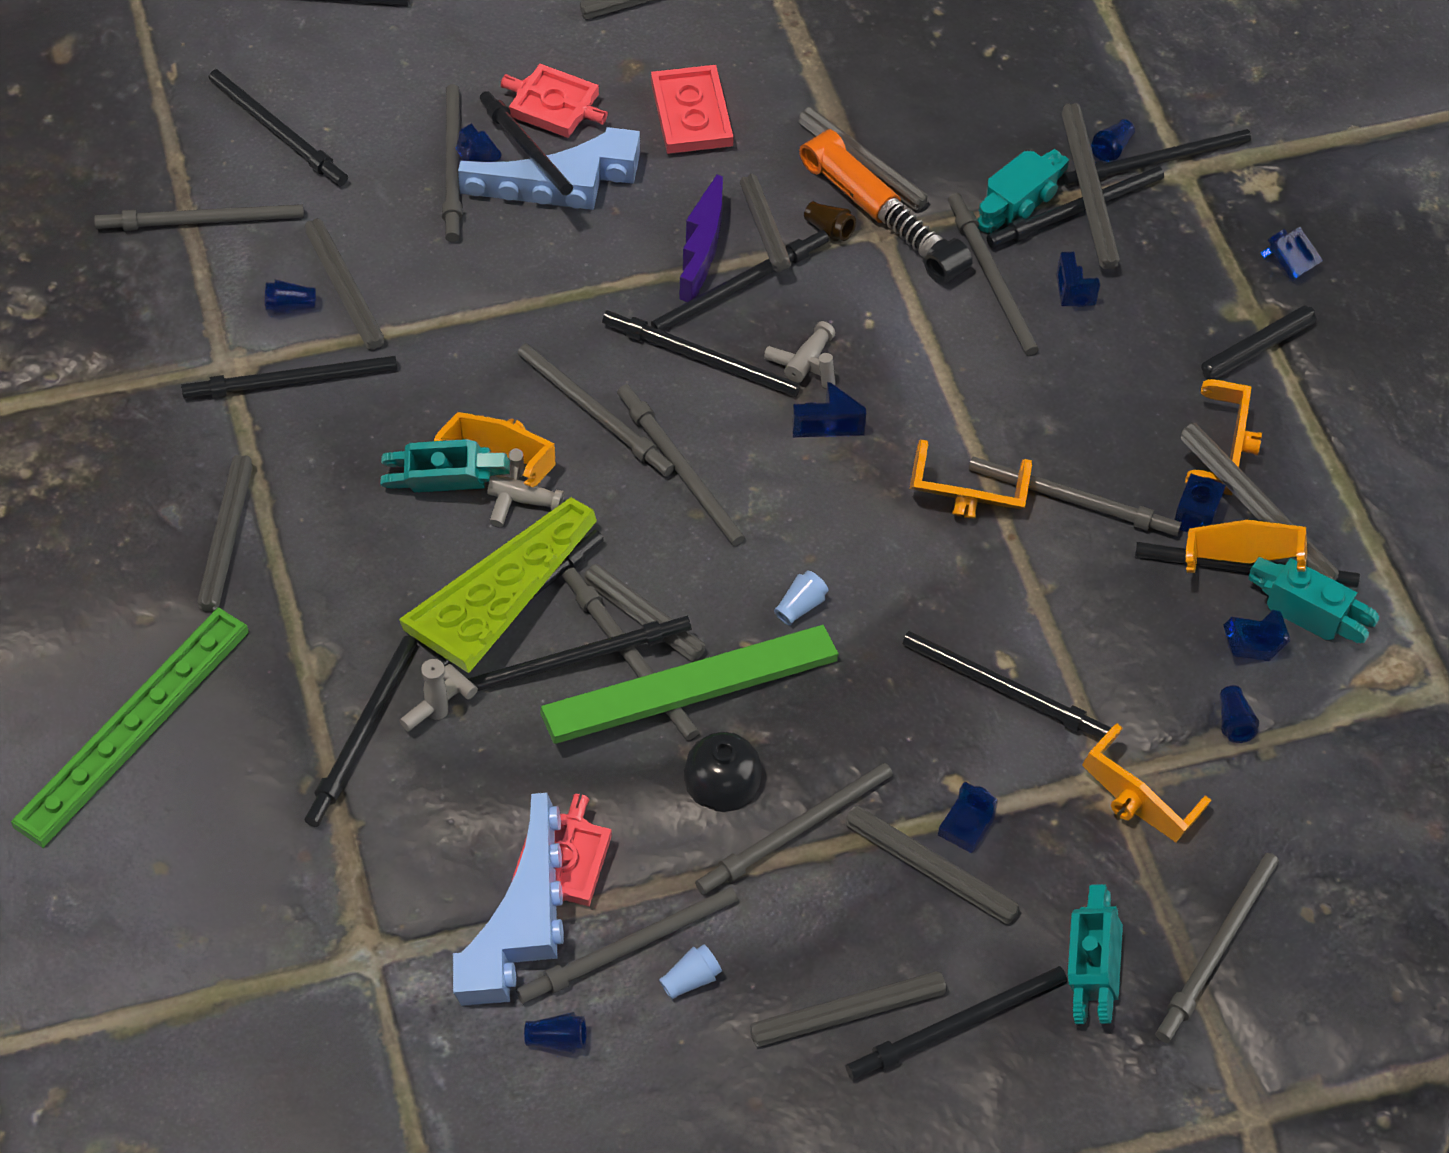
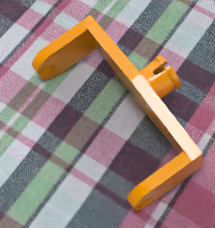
(502, 437)
(1243, 440)
(967, 498)
(1245, 542)
(1135, 794)

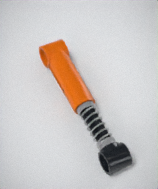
(829, 156)

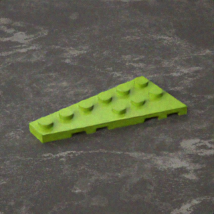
(482, 602)

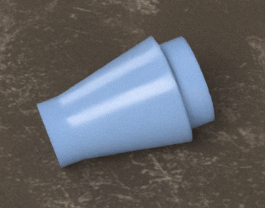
(802, 596)
(691, 972)

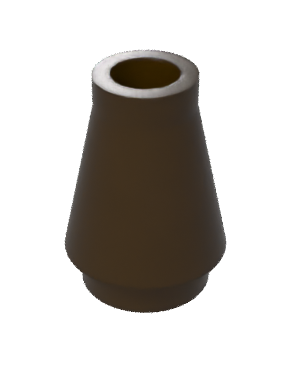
(835, 221)

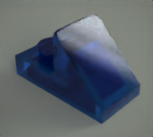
(836, 417)

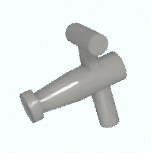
(807, 357)
(512, 489)
(437, 692)

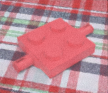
(553, 100)
(582, 853)

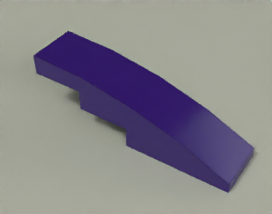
(701, 240)

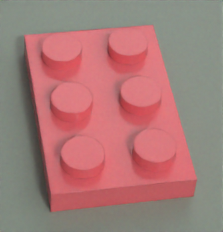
(691, 109)

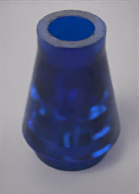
(1111, 142)
(287, 297)
(1237, 717)
(557, 1033)

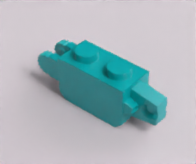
(1020, 188)
(444, 466)
(1313, 600)
(1095, 955)

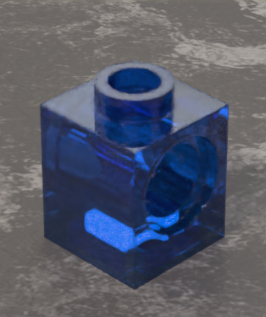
(1199, 502)

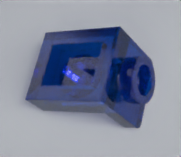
(1293, 252)
(1072, 287)
(969, 817)

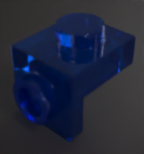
(476, 146)
(1257, 638)

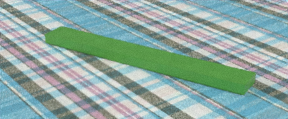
(688, 684)
(129, 728)

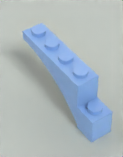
(606, 157)
(525, 920)

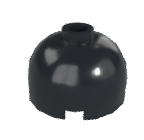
(723, 771)

